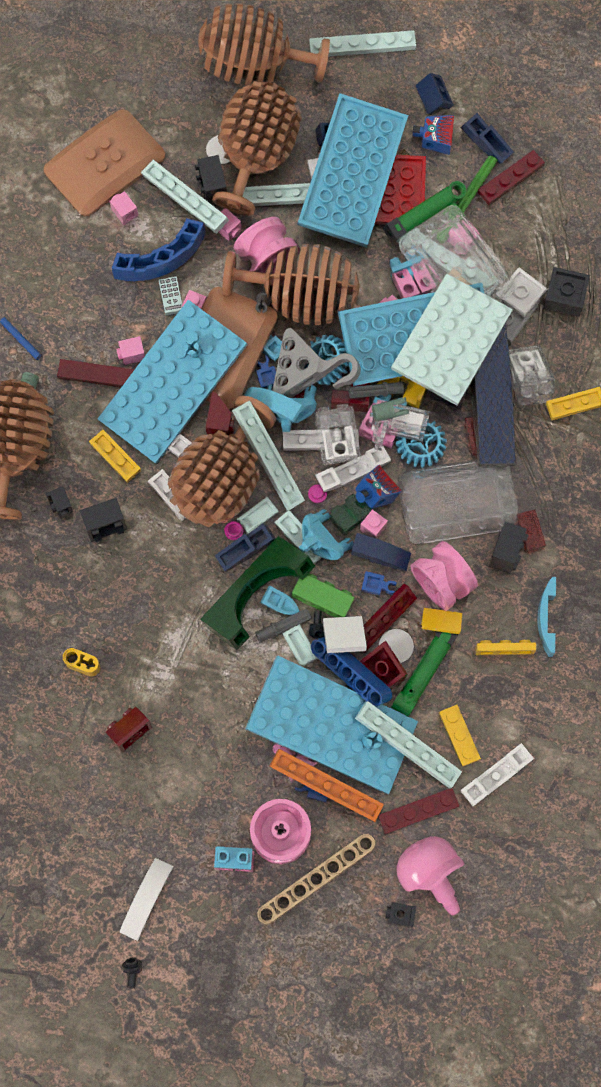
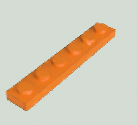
(326, 785)

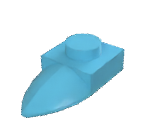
(279, 601)

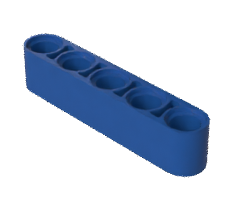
(353, 674)

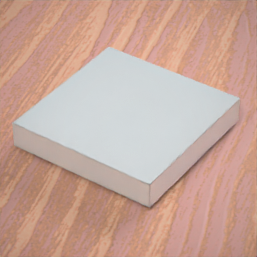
(526, 294)
(344, 634)

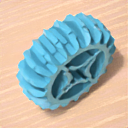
(323, 349)
(425, 457)

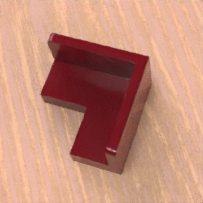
(342, 397)

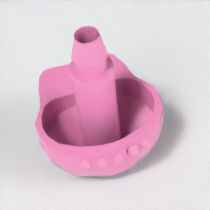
(426, 867)

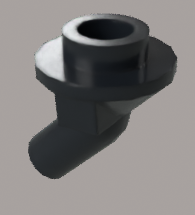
(316, 629)
(132, 966)

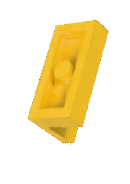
(414, 394)
(441, 620)

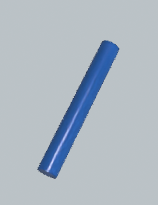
(20, 338)

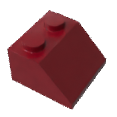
(219, 417)
(385, 665)
(128, 729)

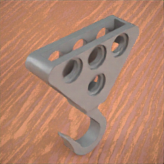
(301, 355)

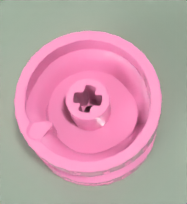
(263, 243)
(444, 576)
(285, 816)

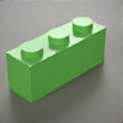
(323, 596)

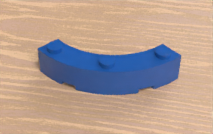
(162, 260)

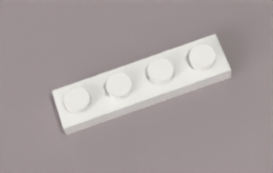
(306, 440)

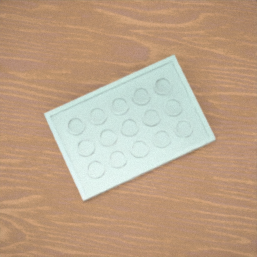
(451, 339)

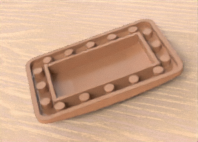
(103, 162)
(255, 328)

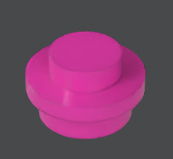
(317, 494)
(233, 530)

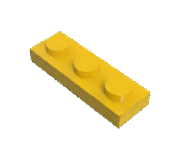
(574, 403)
(115, 456)
(505, 647)
(459, 735)

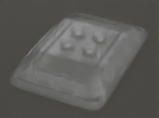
(455, 247)
(456, 500)

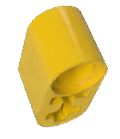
(78, 665)

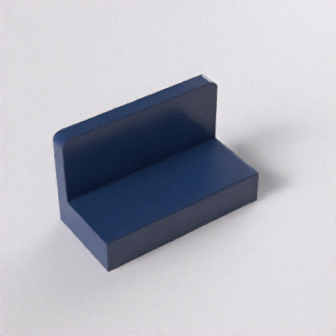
(434, 93)

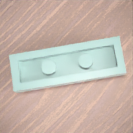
(292, 529)

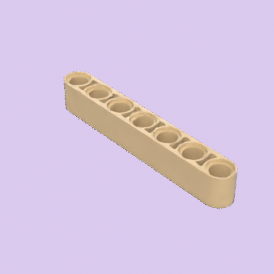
(321, 870)

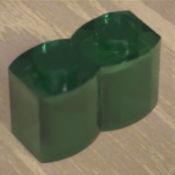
(349, 514)

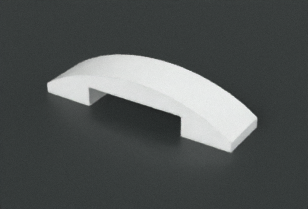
(352, 470)
(497, 775)
(145, 899)

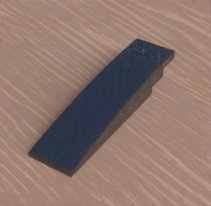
(494, 407)

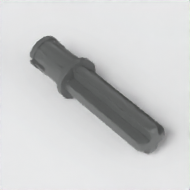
(262, 299)
(376, 390)
(283, 625)

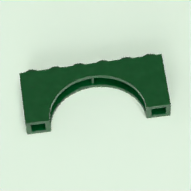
(276, 561)

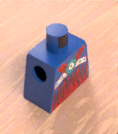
(436, 133)
(377, 489)

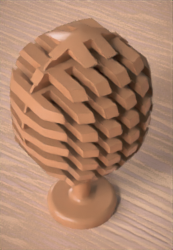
(252, 46)
(256, 137)
(300, 283)
(22, 435)
(217, 473)

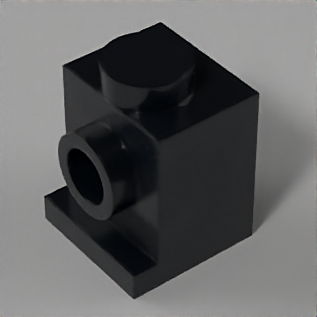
(60, 502)
(406, 921)

